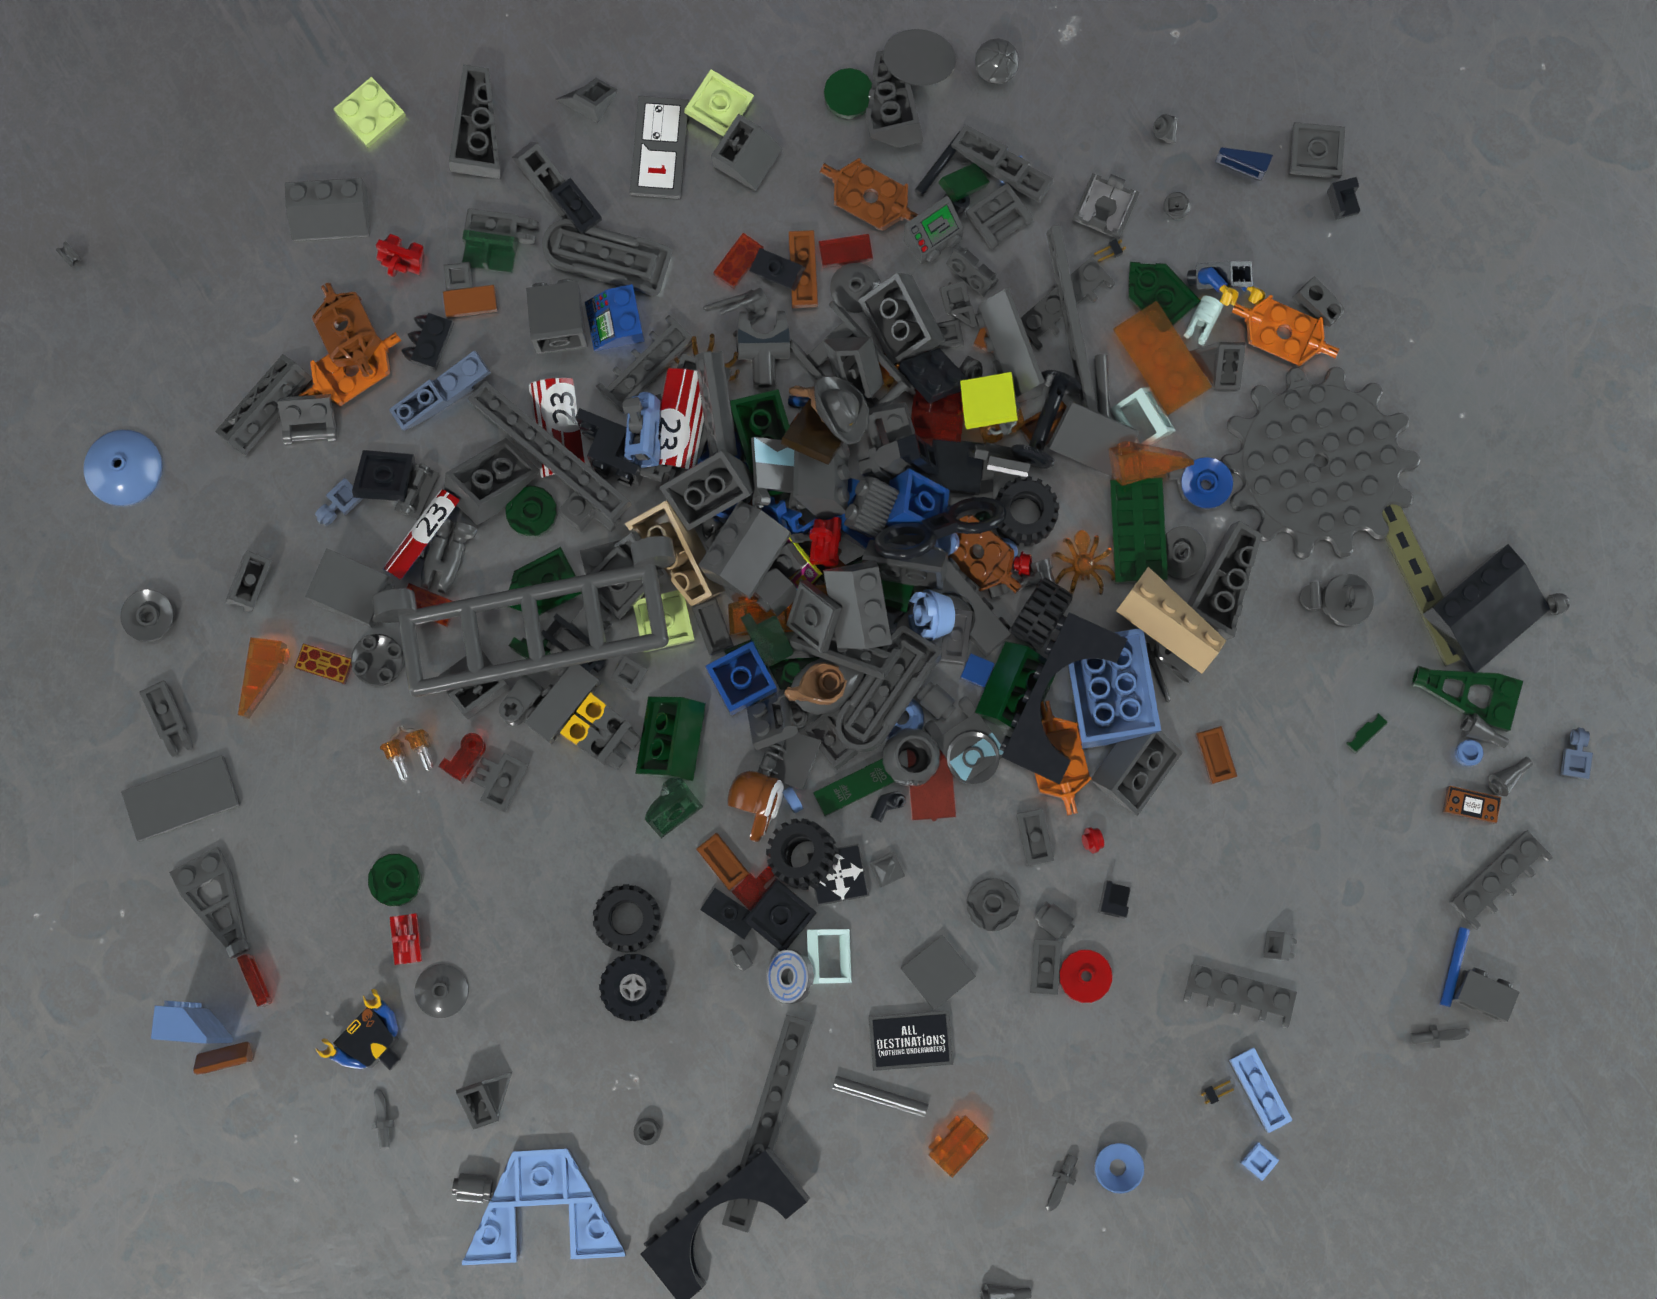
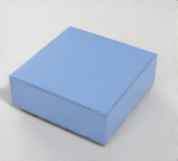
(1259, 1161)

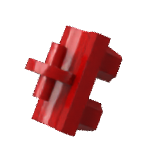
(399, 258)
(825, 542)
(406, 939)

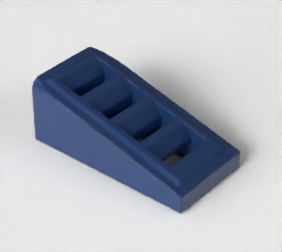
(1247, 162)

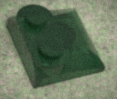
(672, 807)

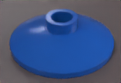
(1207, 470)

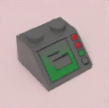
(933, 231)

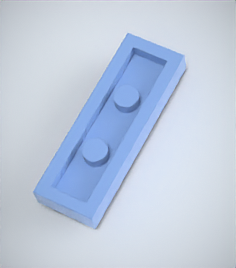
(1260, 1090)

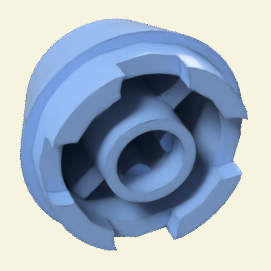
(932, 614)

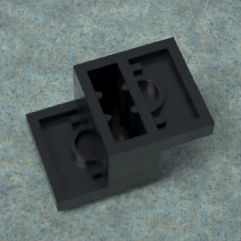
(608, 448)

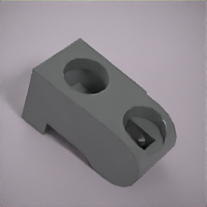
(1319, 301)

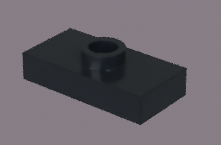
(576, 206)
(777, 269)
(727, 913)

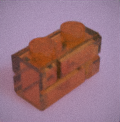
(957, 1145)

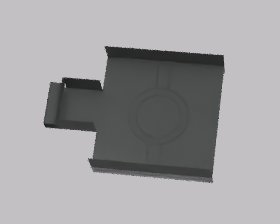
(999, 459)

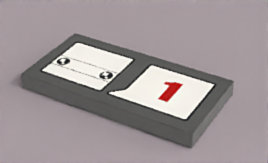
(659, 147)

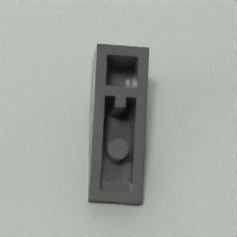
(540, 172)

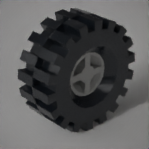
(633, 987)

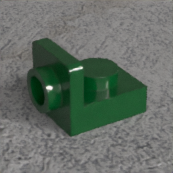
(521, 648)

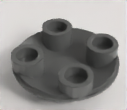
(377, 659)

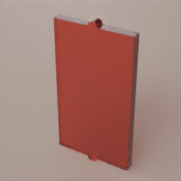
(936, 796)

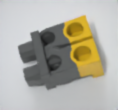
(608, 735)

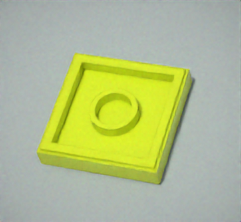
(988, 400)

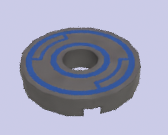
(778, 976)

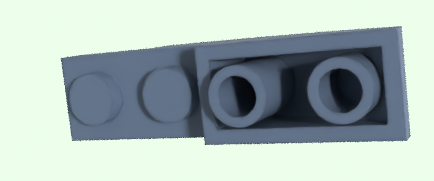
(440, 393)

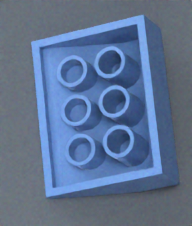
(1115, 698)

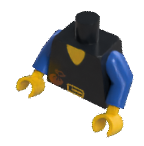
(1225, 277)
(367, 1038)

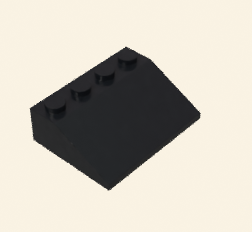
(1488, 608)

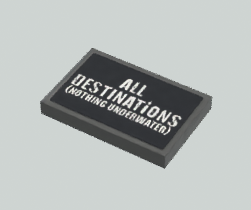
(910, 1040)

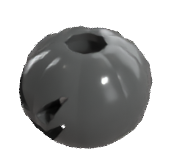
(925, 750)

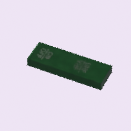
(853, 787)

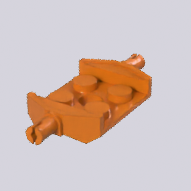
(343, 388)

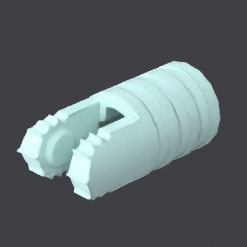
(1205, 317)

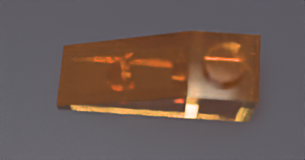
(1139, 461)
(262, 669)

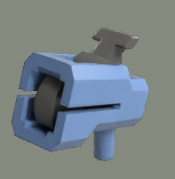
(642, 429)

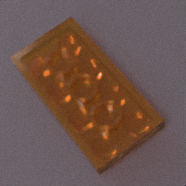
(1162, 358)

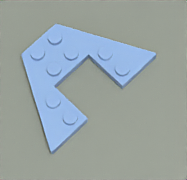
(537, 1180)

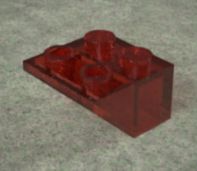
(938, 419)

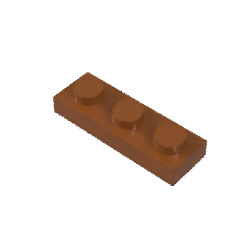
(803, 252)

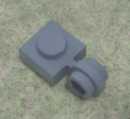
(341, 499)
(1577, 762)

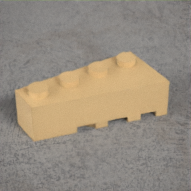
(688, 552)
(1171, 621)

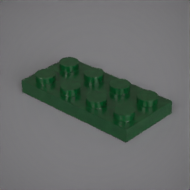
(1138, 529)

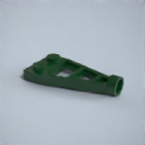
(1501, 702)

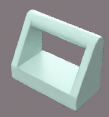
(1153, 411)
(845, 956)

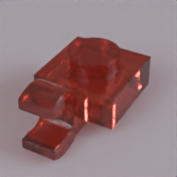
(752, 888)

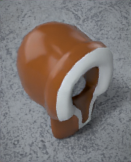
(757, 795)

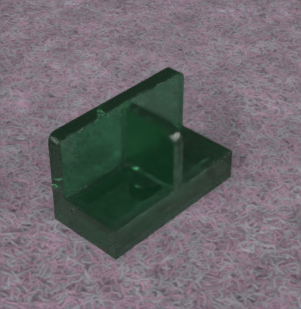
(489, 251)
(768, 639)

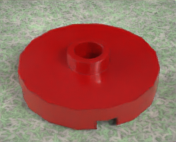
(1075, 986)

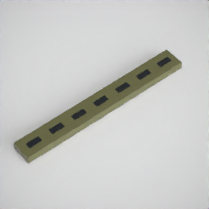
(1416, 573)

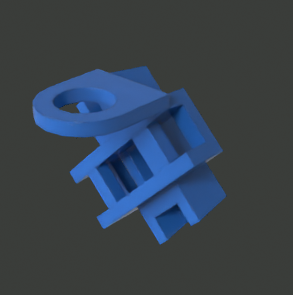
(787, 517)

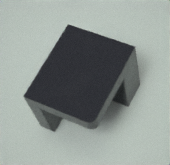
(1343, 198)
(1114, 900)

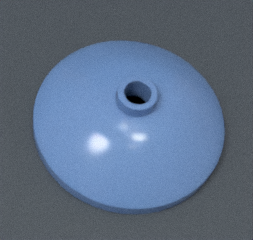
(134, 478)

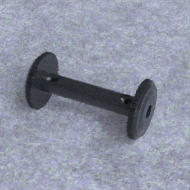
(1059, 385)

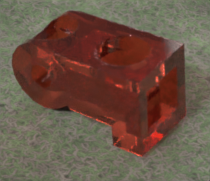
(466, 758)

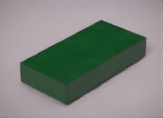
(964, 182)

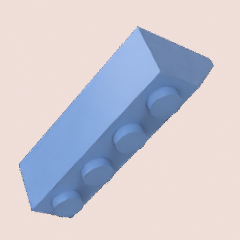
(187, 1023)

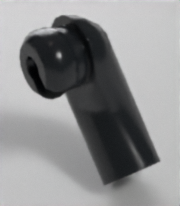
(887, 802)

